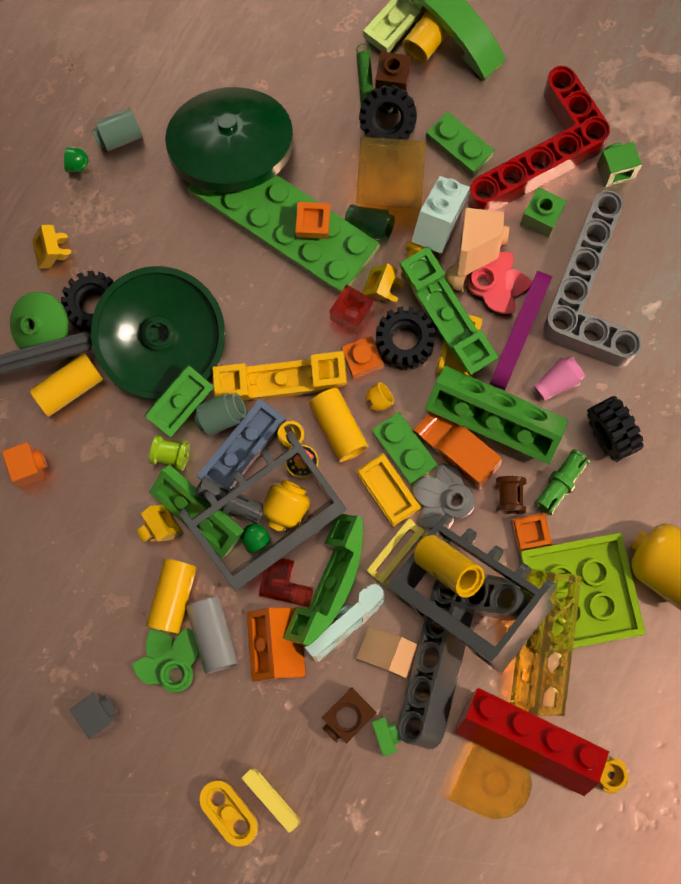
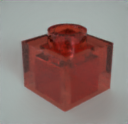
(352, 300)

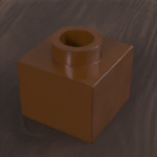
(393, 70)

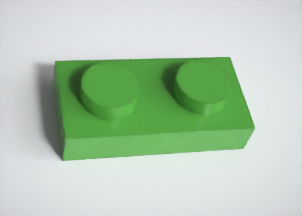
(460, 144)
(179, 400)
(404, 448)

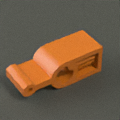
(459, 448)

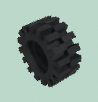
(393, 96)
(76, 293)
(405, 319)
(615, 428)

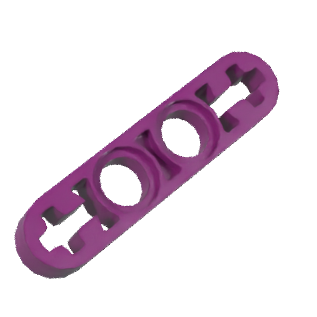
(520, 330)

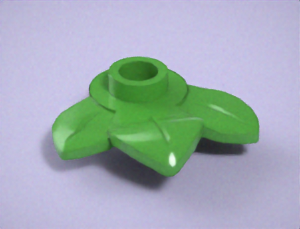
(164, 656)

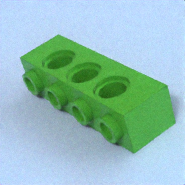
(496, 414)

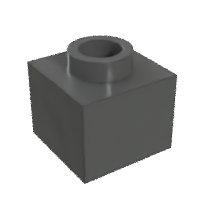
(95, 714)

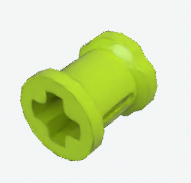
(169, 452)

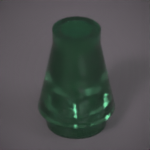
(372, 221)

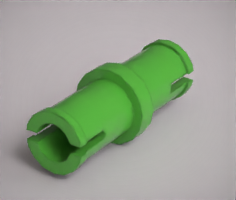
(561, 482)

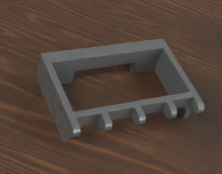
(313, 524)
(520, 631)

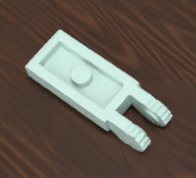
(347, 622)

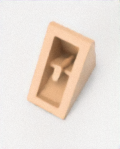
(388, 652)

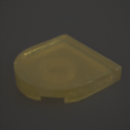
(491, 784)

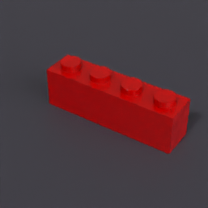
(532, 742)

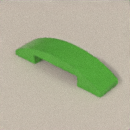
(468, 31)
(446, 312)
(335, 584)

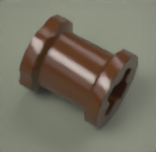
(511, 495)

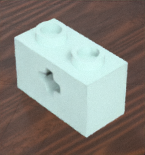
(440, 214)

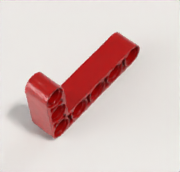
(548, 153)

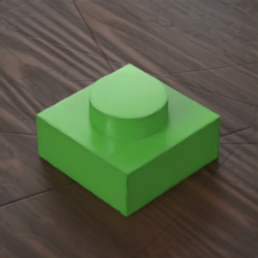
(386, 736)

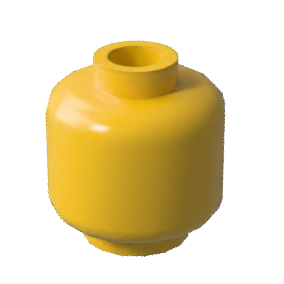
(285, 505)

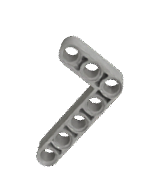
(581, 283)

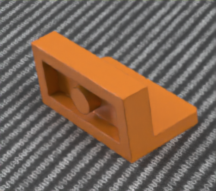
(269, 653)

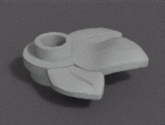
(438, 494)

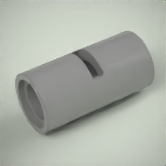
(212, 635)

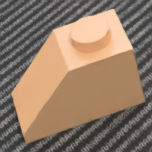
(481, 239)

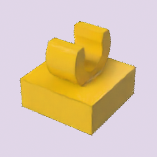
(46, 246)
(380, 282)
(159, 524)

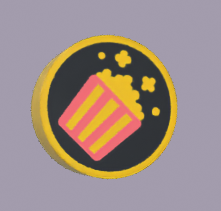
(296, 467)

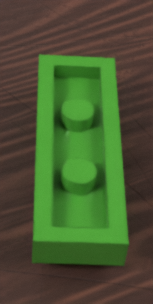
(178, 493)

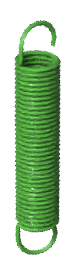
(364, 72)

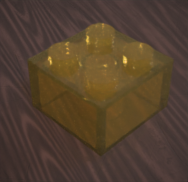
(390, 172)

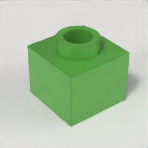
(619, 163)
(539, 219)

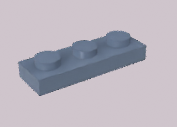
(243, 444)

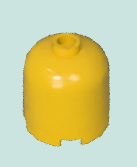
(659, 561)

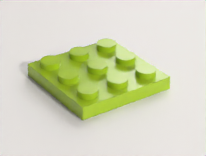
(607, 592)

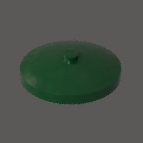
(229, 139)
(154, 327)

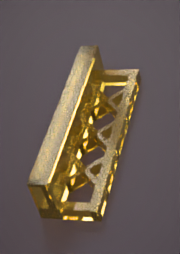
(531, 668)

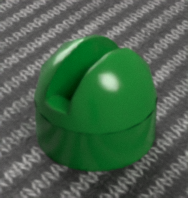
(75, 159)
(255, 537)

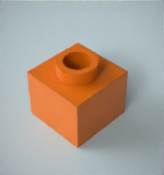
(25, 464)

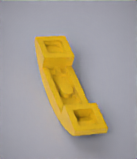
(282, 378)

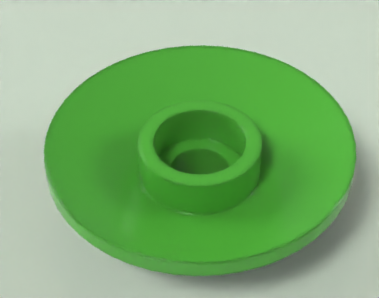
(47, 314)

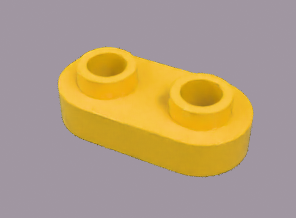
(227, 814)

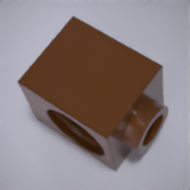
(356, 702)

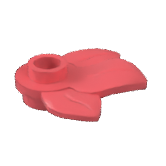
(503, 284)

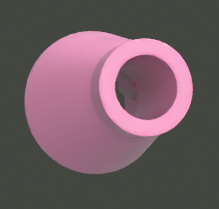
(560, 378)

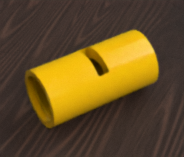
(424, 38)
(66, 385)
(338, 424)
(449, 566)
(171, 596)

